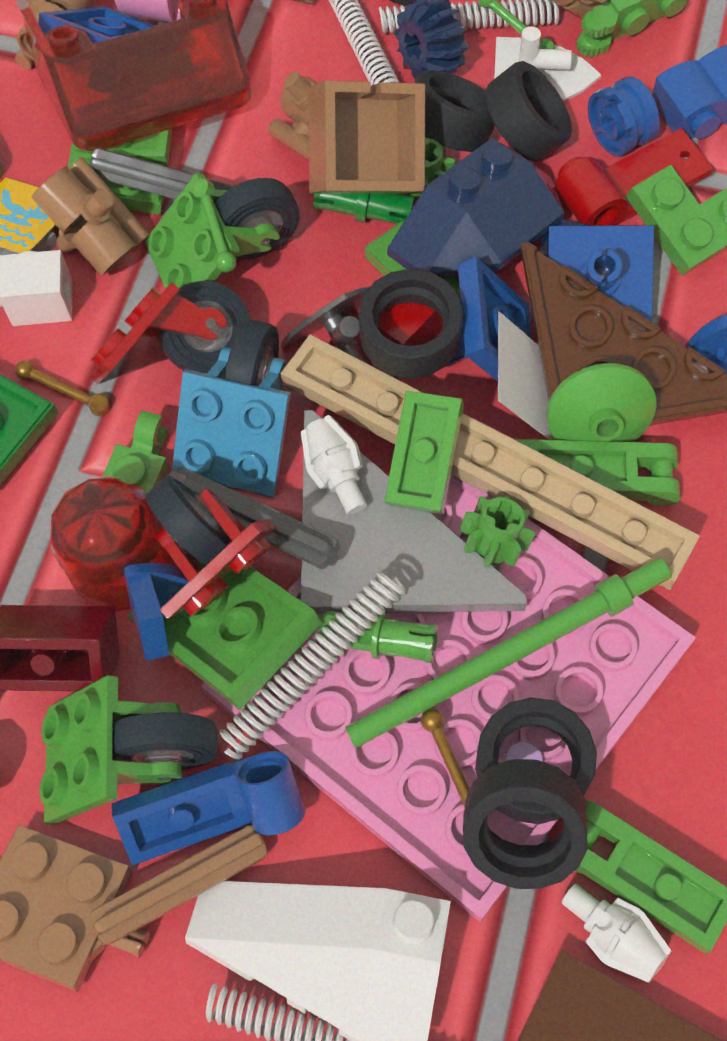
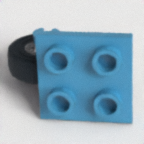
(236, 414)

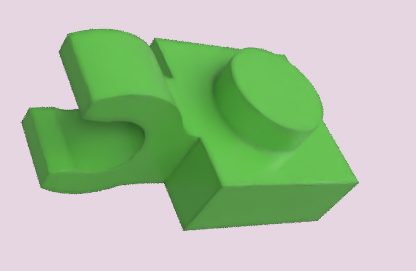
(141, 462)

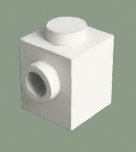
(35, 287)

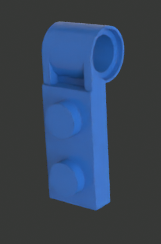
(210, 804)

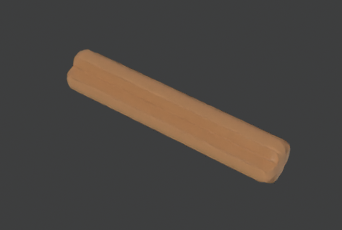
(177, 885)

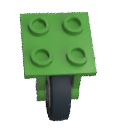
(252, 218)
(110, 742)

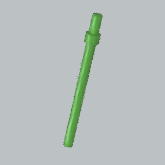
(610, 597)

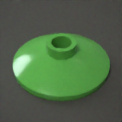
(602, 405)

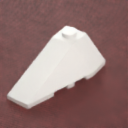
(338, 951)

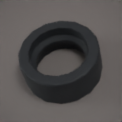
(455, 111)
(528, 111)
(402, 288)
(543, 714)
(525, 864)

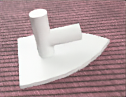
(564, 69)

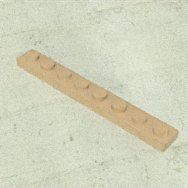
(497, 464)

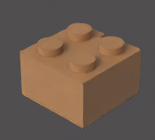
(366, 141)

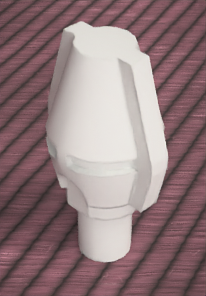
(333, 461)
(619, 934)

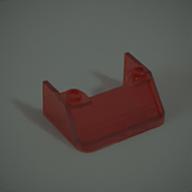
(143, 78)

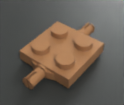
(48, 906)

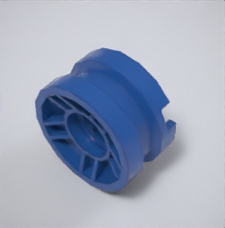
(623, 116)

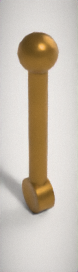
(97, 403)
(433, 721)

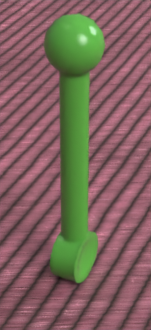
(512, 20)
(204, 191)

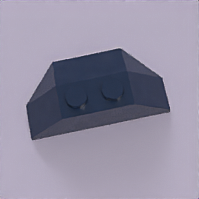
(478, 211)

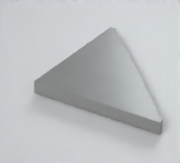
(400, 545)

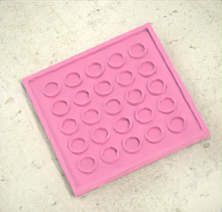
(400, 779)

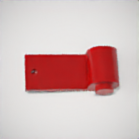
(599, 194)

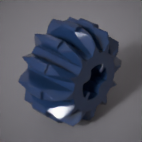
(431, 37)

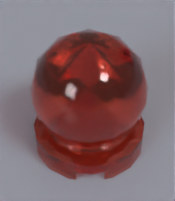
(100, 532)

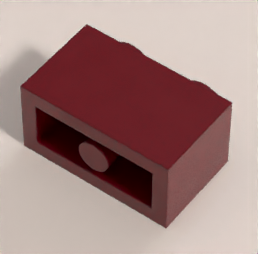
(56, 646)

